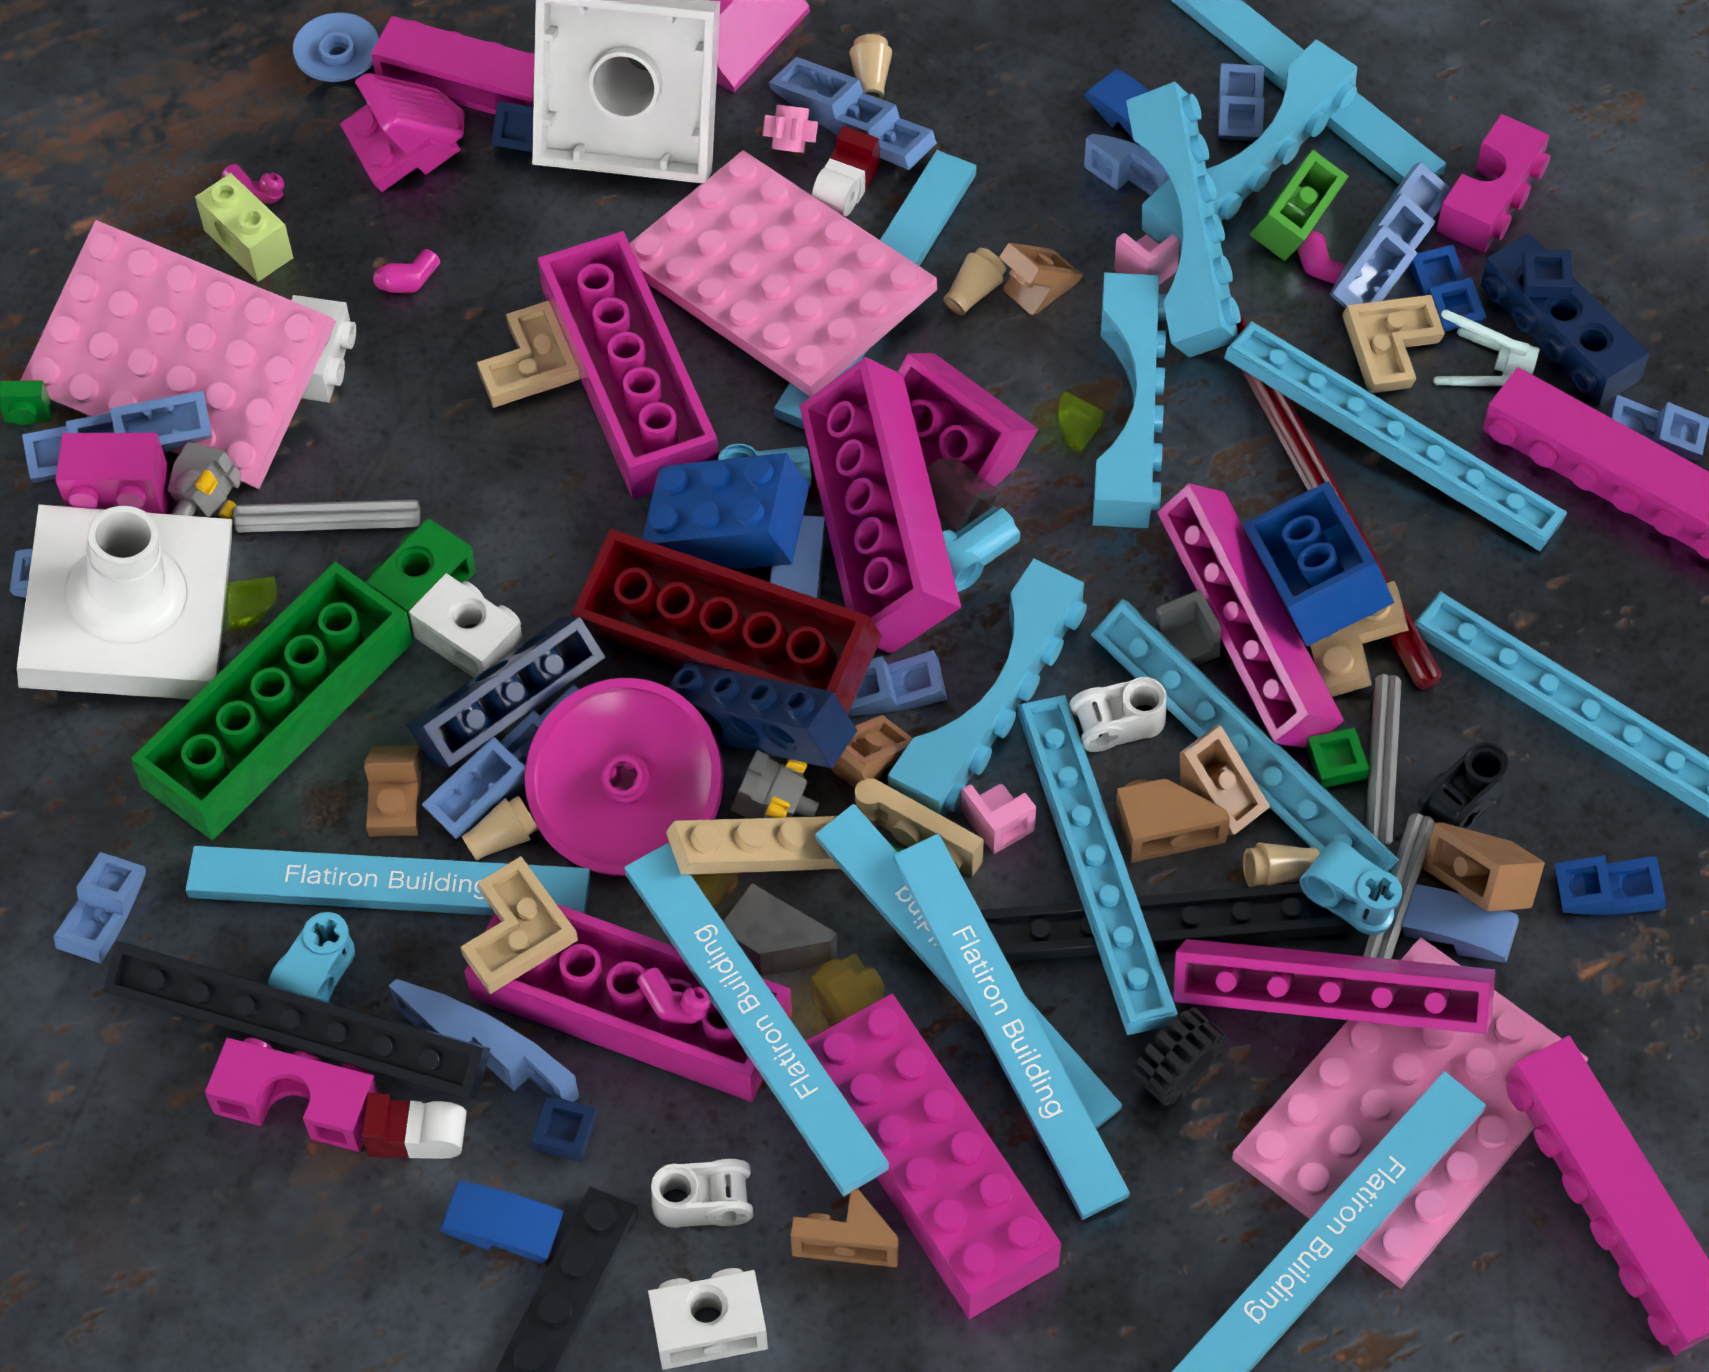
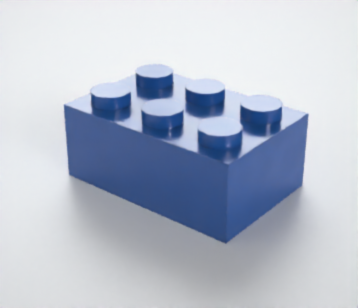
(730, 510)
(1318, 563)

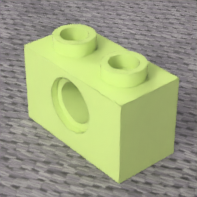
(244, 227)

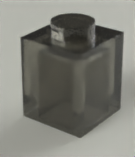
(959, 492)

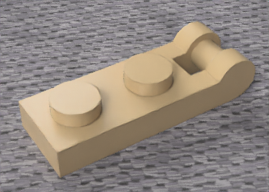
(913, 823)

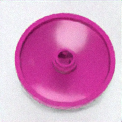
(619, 770)

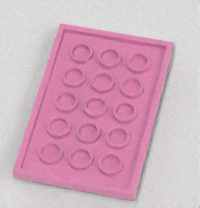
(779, 273)
(165, 326)
(1364, 1088)

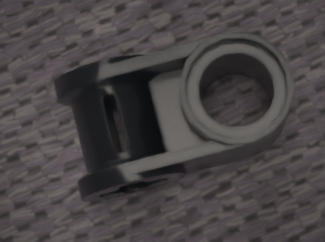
(1462, 794)

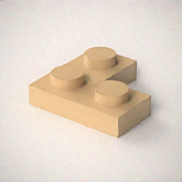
(1383, 332)
(538, 363)
(1341, 655)
(529, 927)

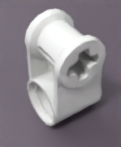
(1116, 714)
(706, 1194)

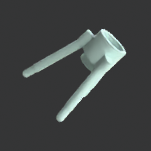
(1510, 353)

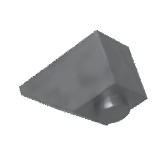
(778, 935)

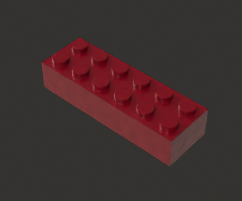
(722, 618)

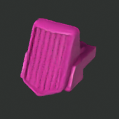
(402, 128)

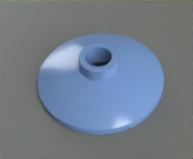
(335, 47)

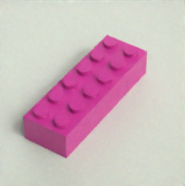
(627, 360)
(879, 503)
(596, 997)
(941, 1161)

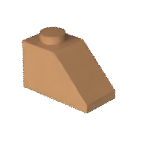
(1166, 819)
(1483, 867)

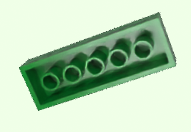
(272, 700)

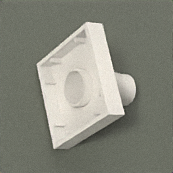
(608, 114)
(124, 602)

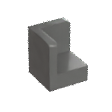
(1191, 627)

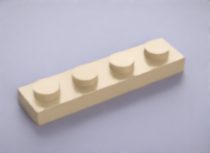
(749, 845)

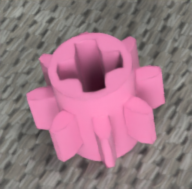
(790, 128)

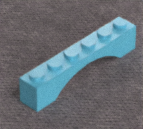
(1315, 89)
(1199, 302)
(1125, 471)
(944, 760)

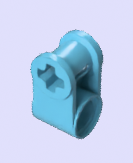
(1349, 885)
(314, 968)

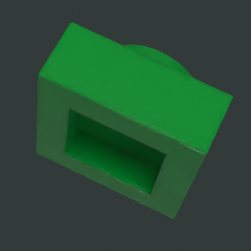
(25, 402)
(1337, 757)

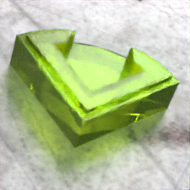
(1078, 420)
(250, 600)

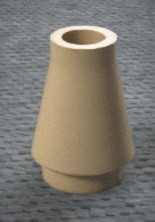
(871, 63)
(976, 278)
(501, 829)
(1276, 864)

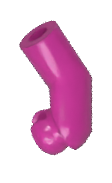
(267, 190)
(1316, 258)
(406, 277)
(673, 1005)

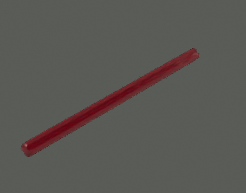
(1313, 473)

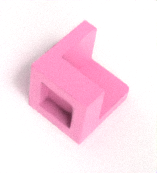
(1147, 256)
(998, 815)

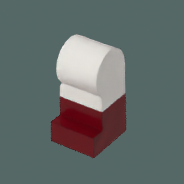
(848, 170)
(412, 1128)

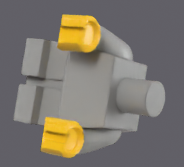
(202, 482)
(773, 790)

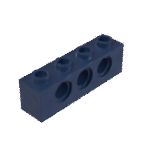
(1571, 330)
(505, 691)
(767, 714)

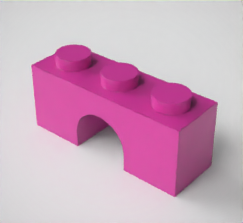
(1481, 209)
(255, 1076)

